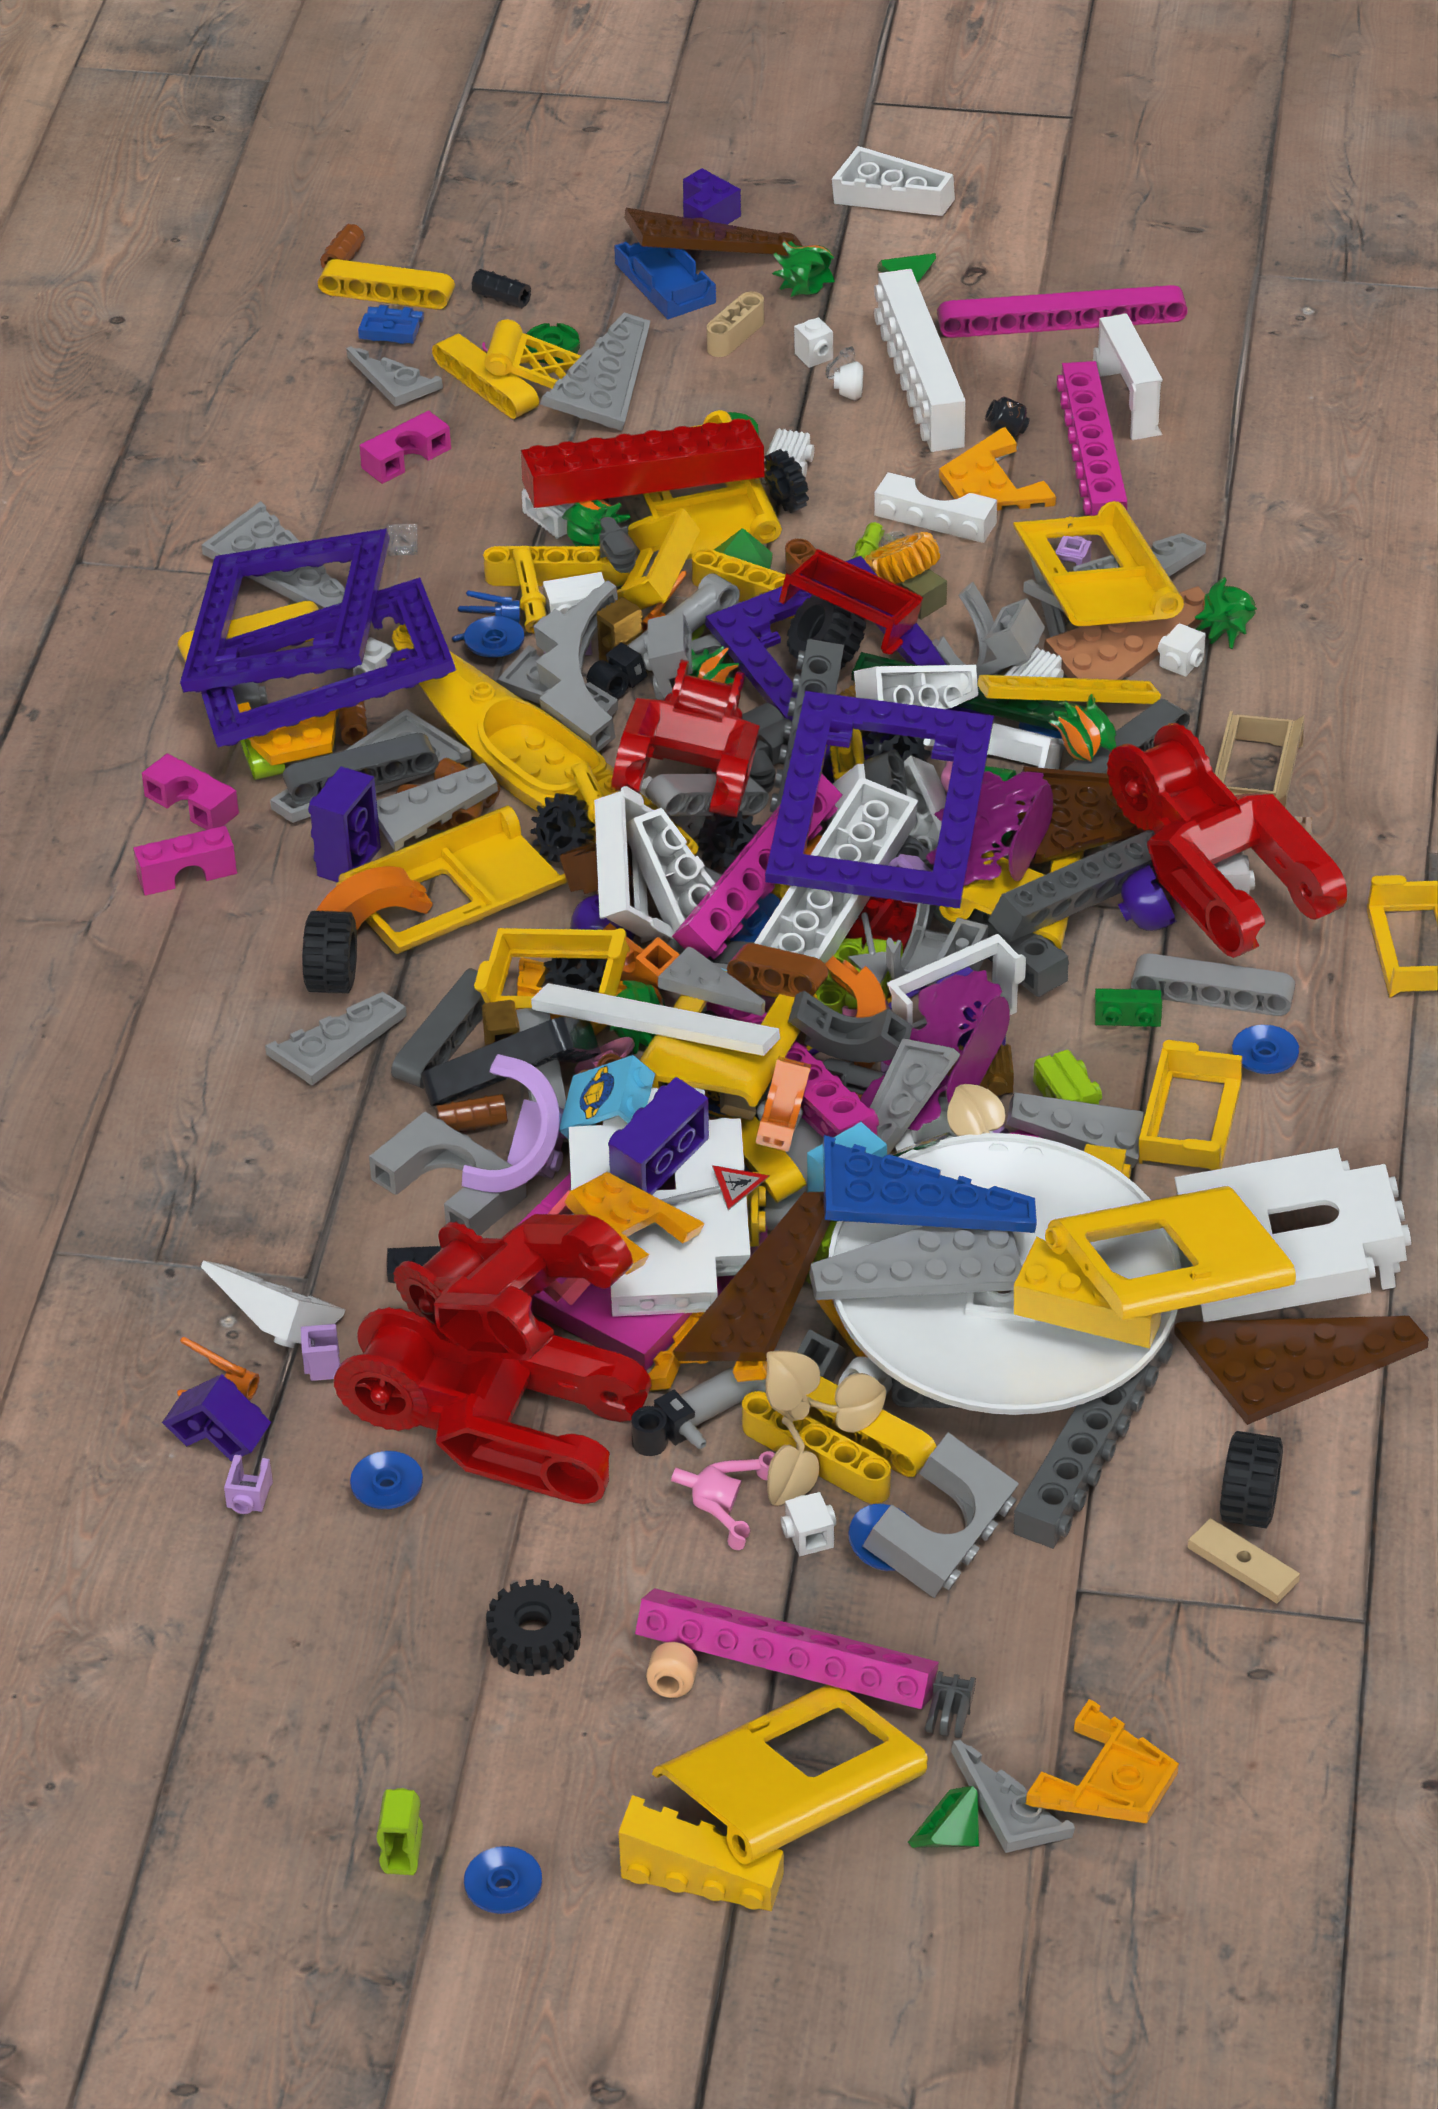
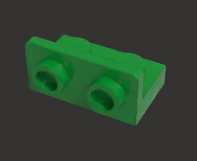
(1128, 1007)

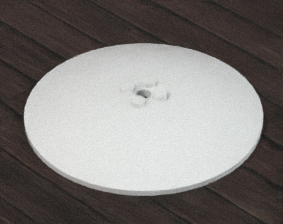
(971, 1344)

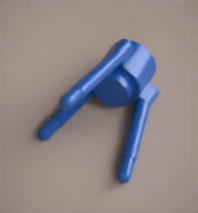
(504, 607)

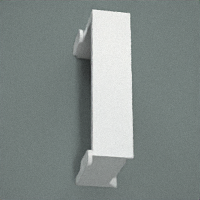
(1125, 354)
(1023, 746)
(611, 818)
(1007, 972)

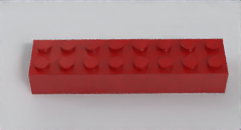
(642, 463)

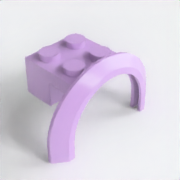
(536, 1137)

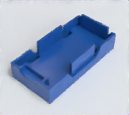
(666, 278)

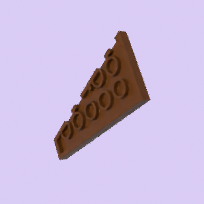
(679, 232)
(760, 1297)

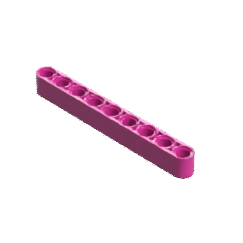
(1059, 311)

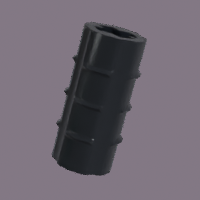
(501, 288)

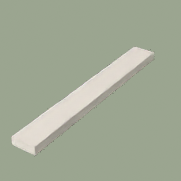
(656, 1019)

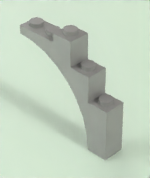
(560, 668)

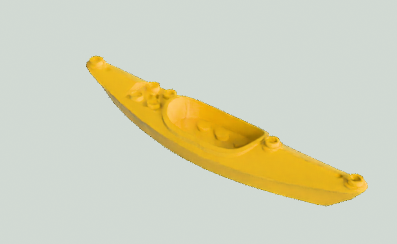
(515, 739)

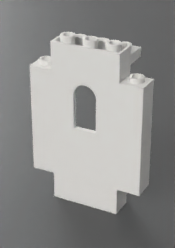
(1327, 1258)
(676, 1274)

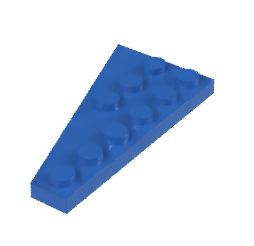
(910, 1193)

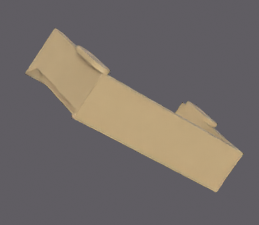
(1263, 729)

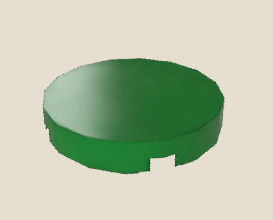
(559, 335)

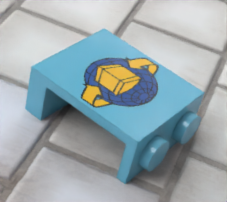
(606, 1093)

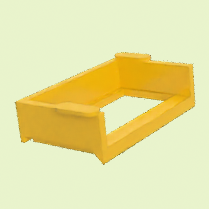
(674, 539)
(1396, 894)
(550, 944)
(1186, 1061)

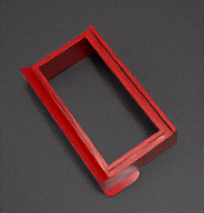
(861, 585)

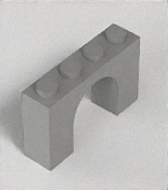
(431, 1145)
(932, 1557)

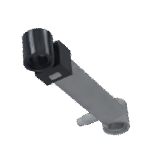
(627, 663)

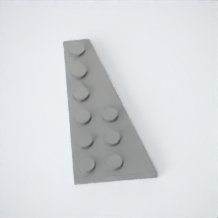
(603, 378)
(261, 530)
(1171, 552)
(401, 725)
(921, 1264)

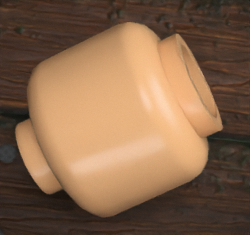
(672, 1669)

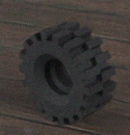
(539, 1647)

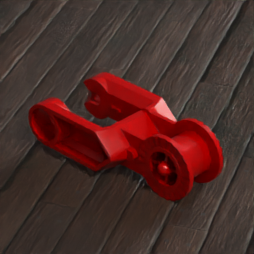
(691, 726)
(1204, 823)
(484, 1287)
(424, 1379)

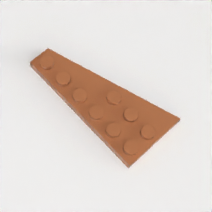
(1119, 648)

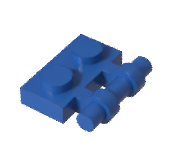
(390, 324)

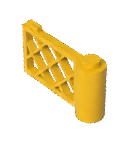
(509, 350)

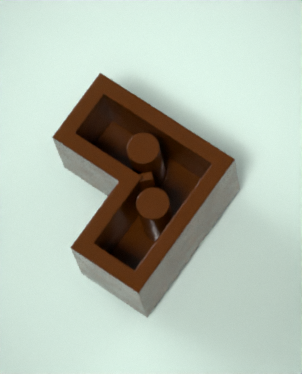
(581, 867)

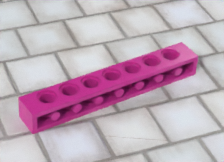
(1090, 436)
(744, 883)
(826, 1101)
(787, 1648)

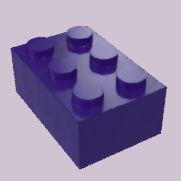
(344, 823)
(660, 1136)

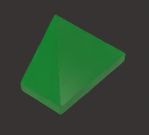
(918, 264)
(747, 548)
(951, 1822)

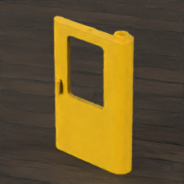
(1213, 1230)
(773, 1800)

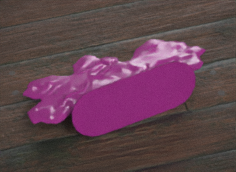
(998, 815)
(943, 1011)

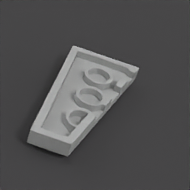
(523, 681)
(422, 806)
(336, 1039)
(908, 1086)
(1077, 1123)

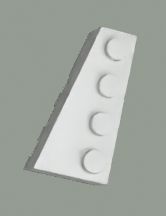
(892, 184)
(668, 866)

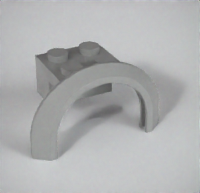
(1002, 641)
(668, 643)
(929, 946)

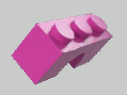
(421, 435)
(209, 800)
(162, 860)

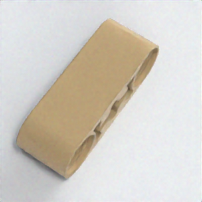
(735, 324)

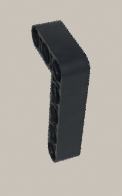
(552, 1040)

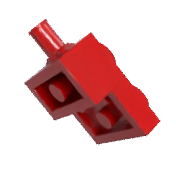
(886, 919)

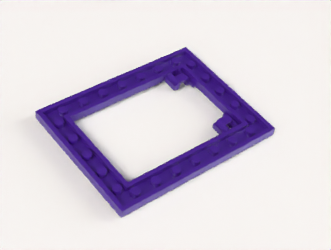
(744, 622)
(427, 660)
(214, 666)
(830, 721)

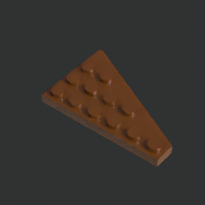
(1082, 814)
(1285, 1361)

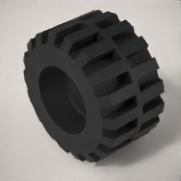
(827, 623)
(329, 952)
(1251, 1479)

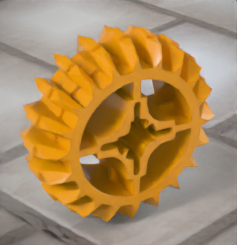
(904, 557)

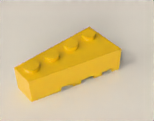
(1059, 1293)
(693, 1859)

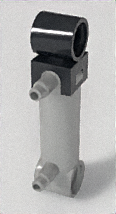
(678, 1415)

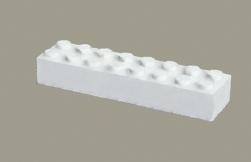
(920, 360)
(865, 829)

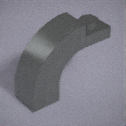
(848, 1037)

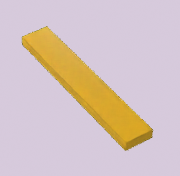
(1068, 689)

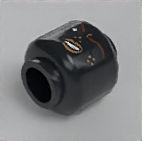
(1007, 414)

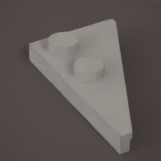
(392, 378)
(702, 979)
(1005, 1805)

